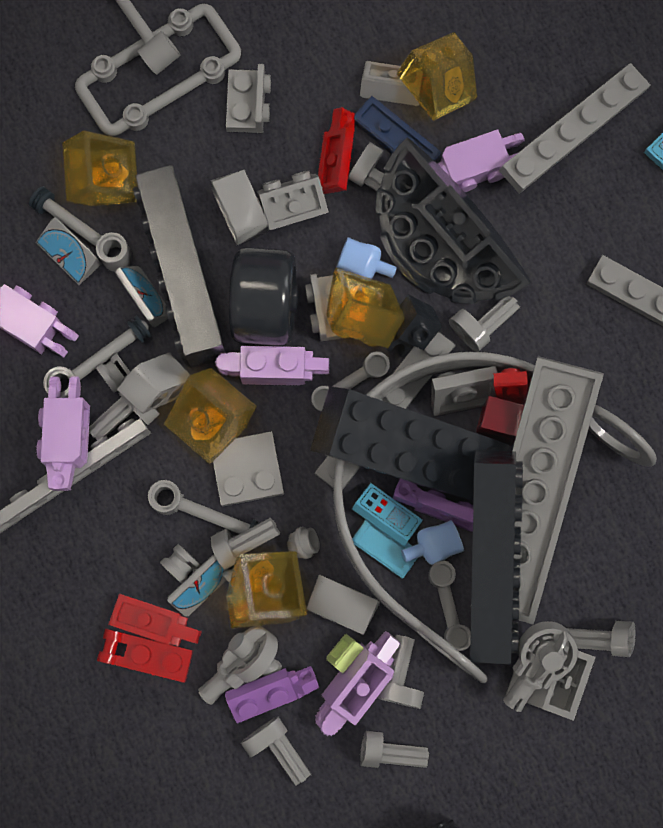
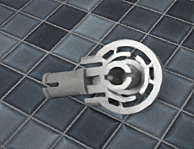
(544, 666)
(233, 668)

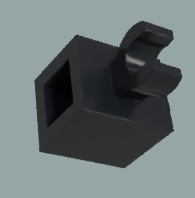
(418, 326)

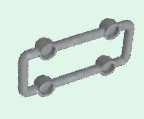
(135, 115)

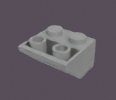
(564, 693)

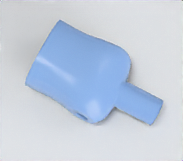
(363, 260)
(435, 544)

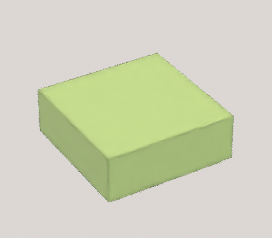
(344, 653)

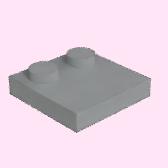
(462, 391)
(248, 470)

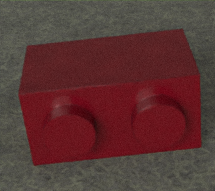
(500, 420)

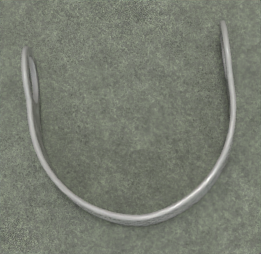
(465, 362)

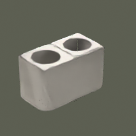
(240, 206)
(154, 383)
(342, 604)

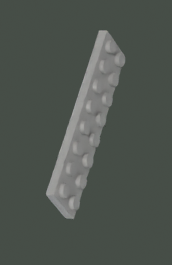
(550, 446)

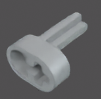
(364, 169)
(477, 333)
(115, 415)
(227, 547)
(618, 641)
(395, 689)
(273, 735)
(376, 752)

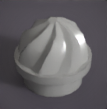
(304, 542)

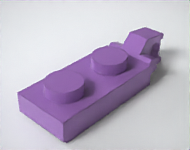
(435, 504)
(270, 692)

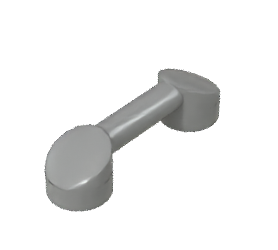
(374, 366)
(441, 576)

